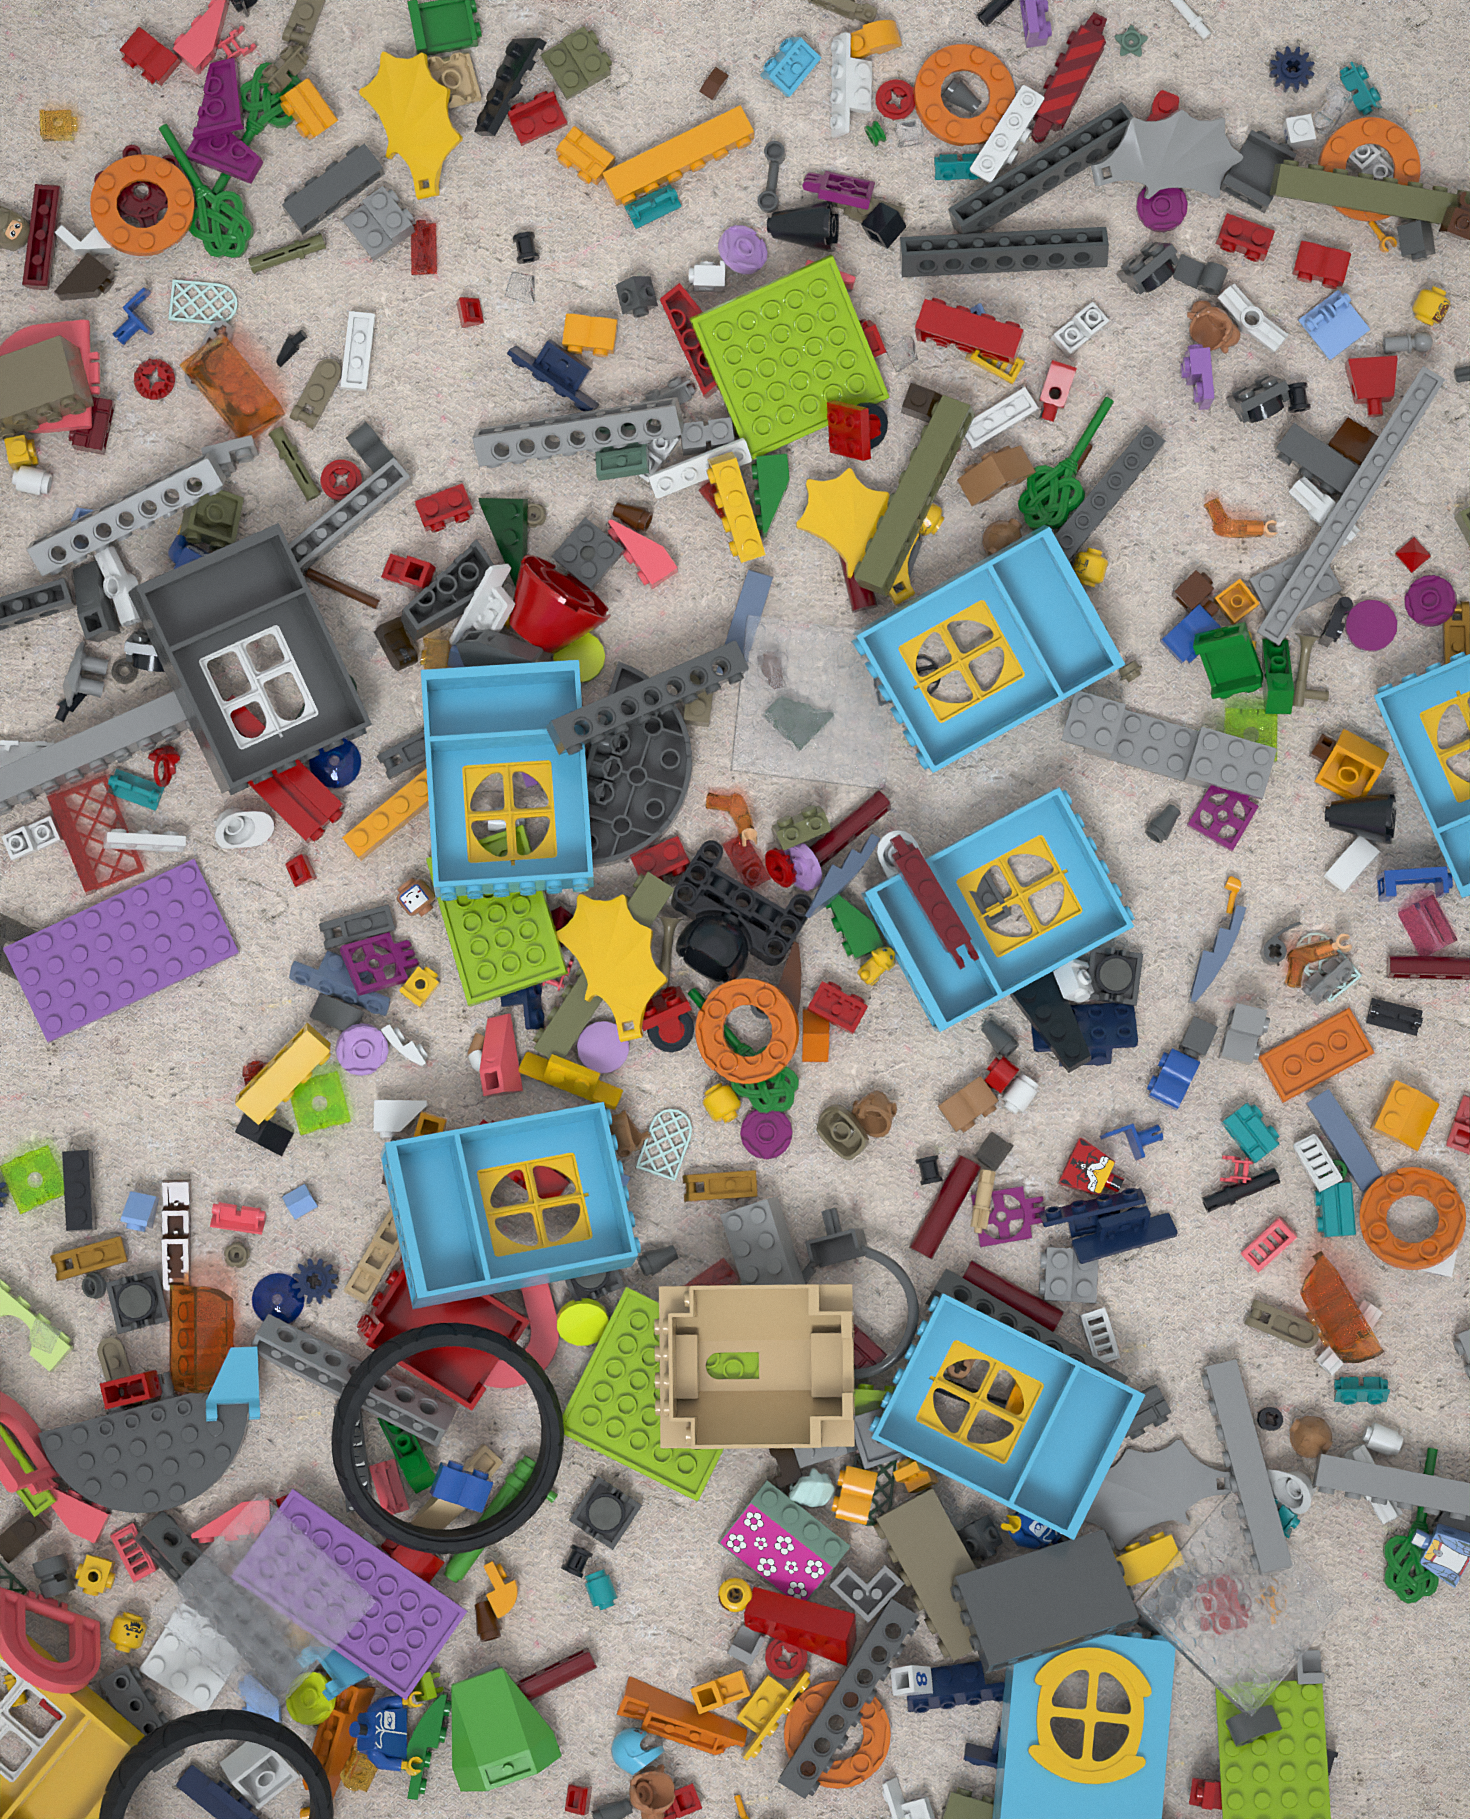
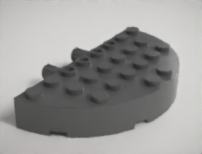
(636, 779)
(150, 1453)

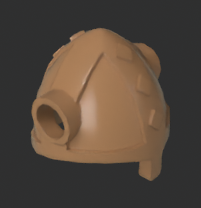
(1000, 535)
(875, 1113)
(627, 1134)
(1310, 1436)

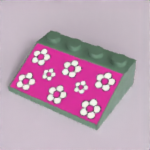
(784, 1543)

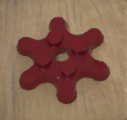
(144, 209)

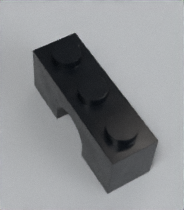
(77, 1177)

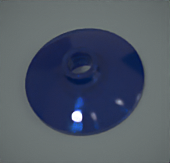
(341, 774)
(280, 1284)

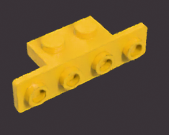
(571, 1078)
(766, 1707)

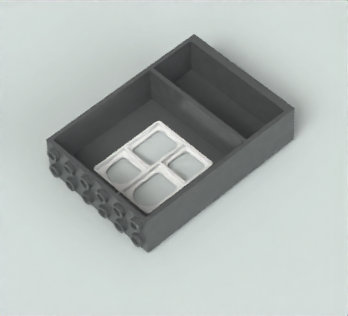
(220, 608)

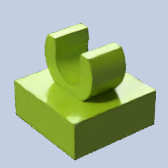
(427, 1687)

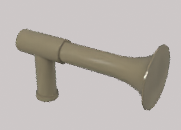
(1300, 691)
(669, 926)

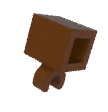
(1457, 219)
(1195, 592)

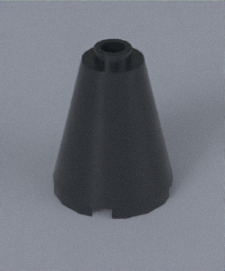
(807, 225)
(1364, 816)

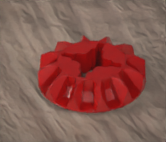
(900, 89)
(159, 389)
(340, 468)
(780, 867)
(779, 1668)

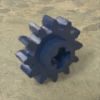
(1292, 78)
(306, 1287)

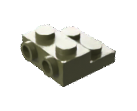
(577, 62)
(212, 519)
(800, 828)

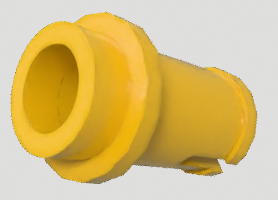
(10, 1681)

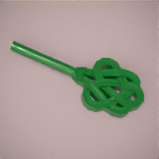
(254, 125)
(203, 214)
(1047, 486)
(769, 1096)
(1403, 1580)

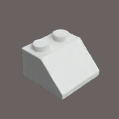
(258, 1772)

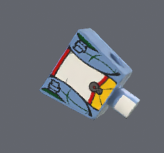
(1444, 1552)

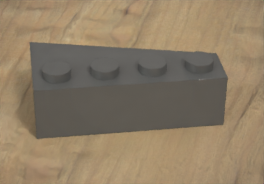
(447, 594)

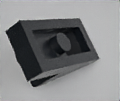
(265, 1134)

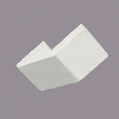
(92, 243)

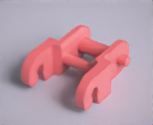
(223, 44)
(559, 984)
(1237, 1160)

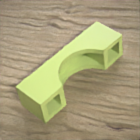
(20, 1308)

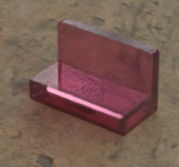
(1427, 926)

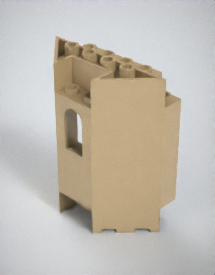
(803, 1366)

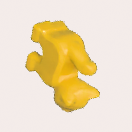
(882, 960)

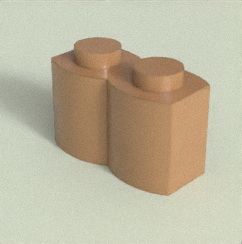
(968, 1104)

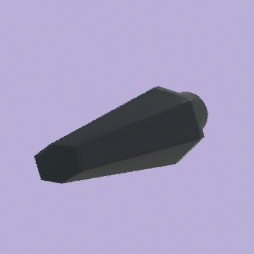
(290, 347)
(64, 709)

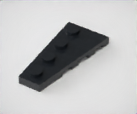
(507, 83)
(1053, 1020)

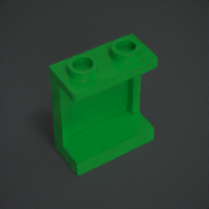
(444, 25)
(1229, 660)

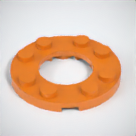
(930, 104)
(1371, 131)
(142, 240)
(710, 1030)
(1420, 1183)
(873, 1746)

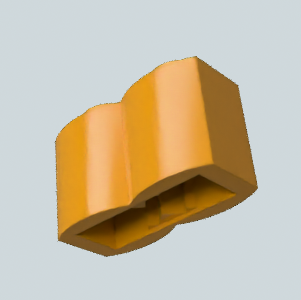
(589, 334)
(855, 1494)

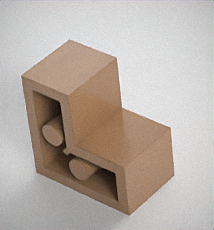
(995, 473)

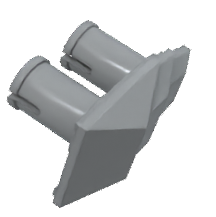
(75, 683)

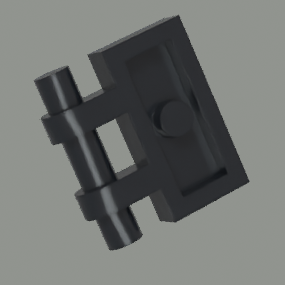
(1334, 627)

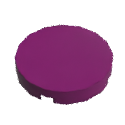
(1163, 210)
(1430, 600)
(1371, 625)
(766, 1134)

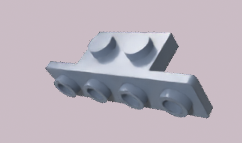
(334, 980)

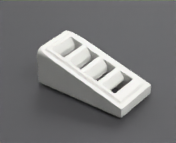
(1310, 1148)
(1084, 1318)

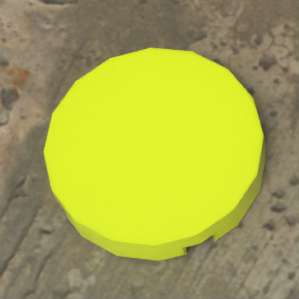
(588, 652)
(582, 1322)
(308, 1702)

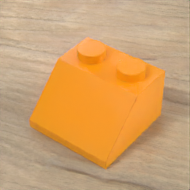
(1352, 766)
(1404, 1115)

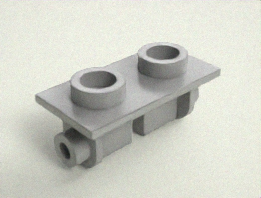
(675, 388)
(1337, 971)

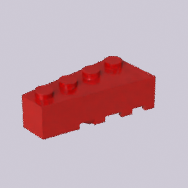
(968, 331)
(803, 1624)

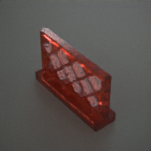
(74, 843)

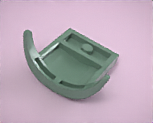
(623, 461)

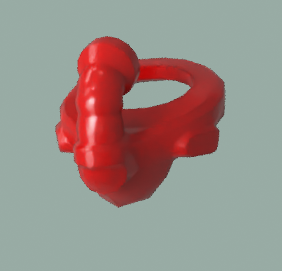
(169, 757)

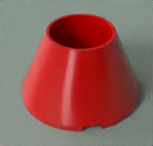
(553, 607)

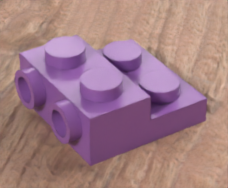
(1034, 23)
(1198, 372)

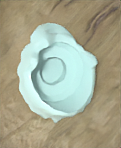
(812, 1490)

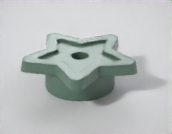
(1138, 40)

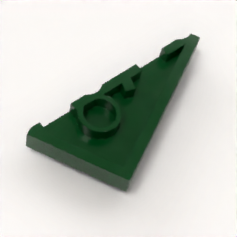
(509, 527)

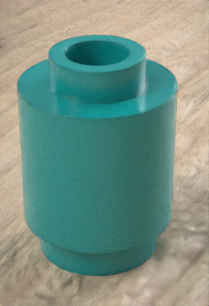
(600, 1589)

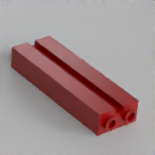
(294, 792)

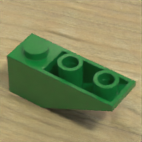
(773, 482)
(1278, 678)
(857, 929)
(410, 1456)

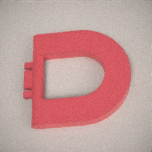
(78, 334)
(543, 1338)
(26, 1432)
(32, 1667)

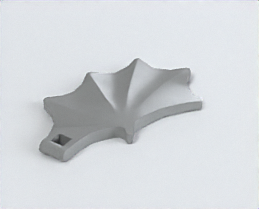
(1171, 155)
(1152, 1490)

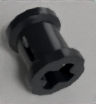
(525, 247)
(1298, 397)
(929, 1170)
(1278, 1420)
(576, 1560)

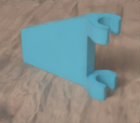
(236, 1383)
(342, 1672)

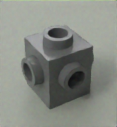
(636, 295)
(980, 1538)

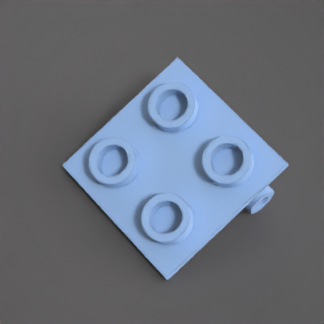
(1334, 324)

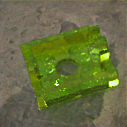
(1239, 719)
(333, 1115)
(17, 1173)

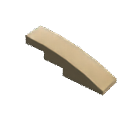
(374, 1262)

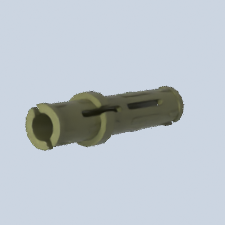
(287, 253)
(289, 454)

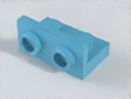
(790, 65)

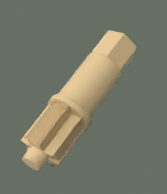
(983, 1200)

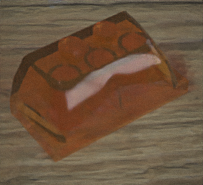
(232, 388)
(1337, 1314)
(198, 1336)

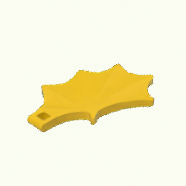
(414, 117)
(846, 518)
(614, 958)

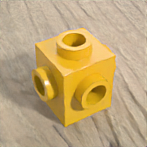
(102, 1567)

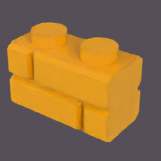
(307, 109)
(585, 156)

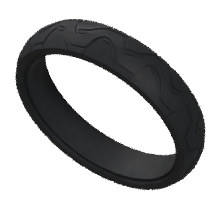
(510, 1517)
(210, 1726)

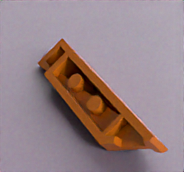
(678, 1719)
(333, 1739)

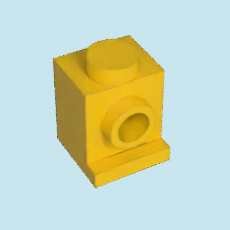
(21, 452)
(420, 996)

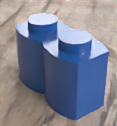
(1181, 637)
(1173, 1078)
(461, 1486)

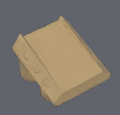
(458, 75)

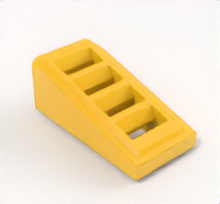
(990, 367)

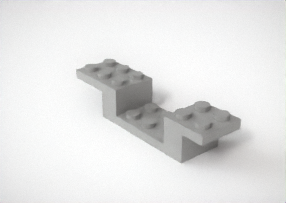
(1167, 748)

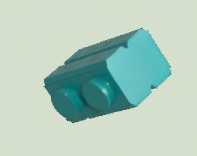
(1250, 1132)
(1336, 1211)

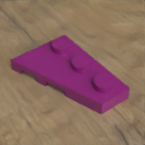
(222, 102)
(226, 155)

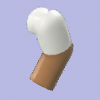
(475, 1051)

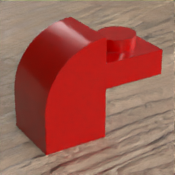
(408, 572)
(420, 1563)
(1206, 1793)

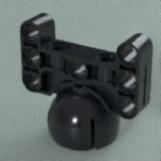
(722, 929)

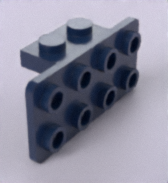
(1102, 1028)

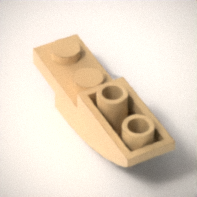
(440, 1513)

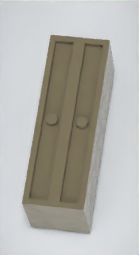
(41, 386)
(930, 1558)

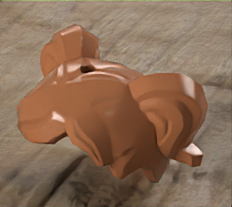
(1212, 327)
(652, 1792)

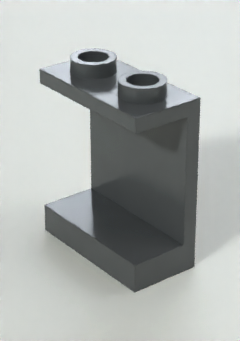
(1252, 177)

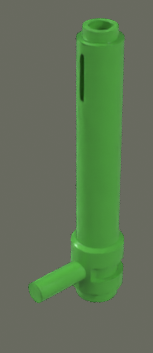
(514, 1483)

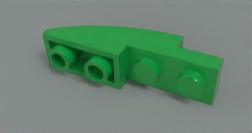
(427, 1734)

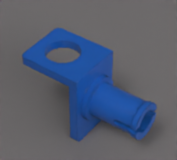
(133, 322)
(1136, 1139)

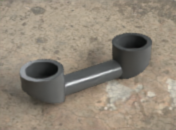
(775, 155)

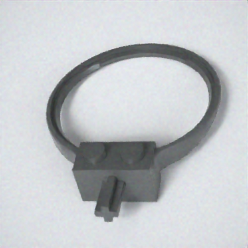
(852, 1244)

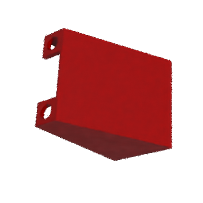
(450, 1369)

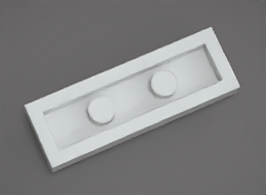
(358, 351)
(1000, 418)
(144, 840)

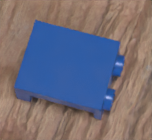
(1390, 878)

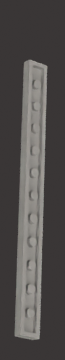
(1350, 505)

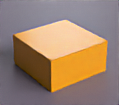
(1236, 602)

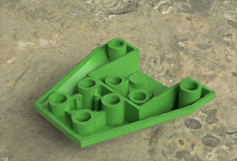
(497, 1733)

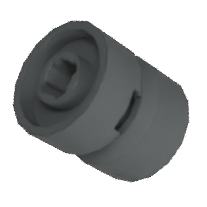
(50, 1568)

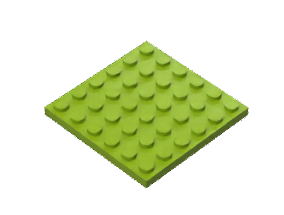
(787, 355)
(618, 1394)

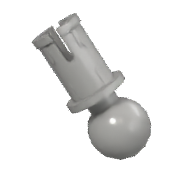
(1421, 342)

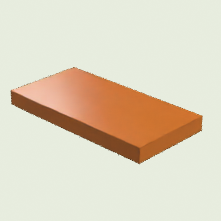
(1315, 1055)

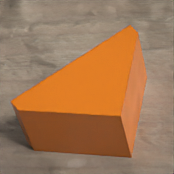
(814, 1038)

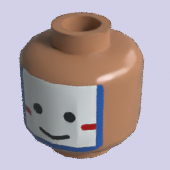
(415, 897)

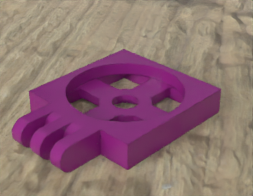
(844, 184)
(1205, 805)
(395, 955)
(1026, 1212)

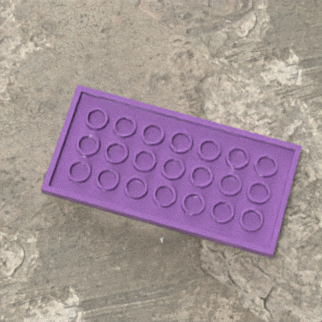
(121, 950)
(410, 1616)

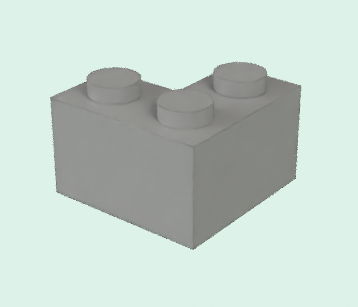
(1242, 1033)
(867, 1597)

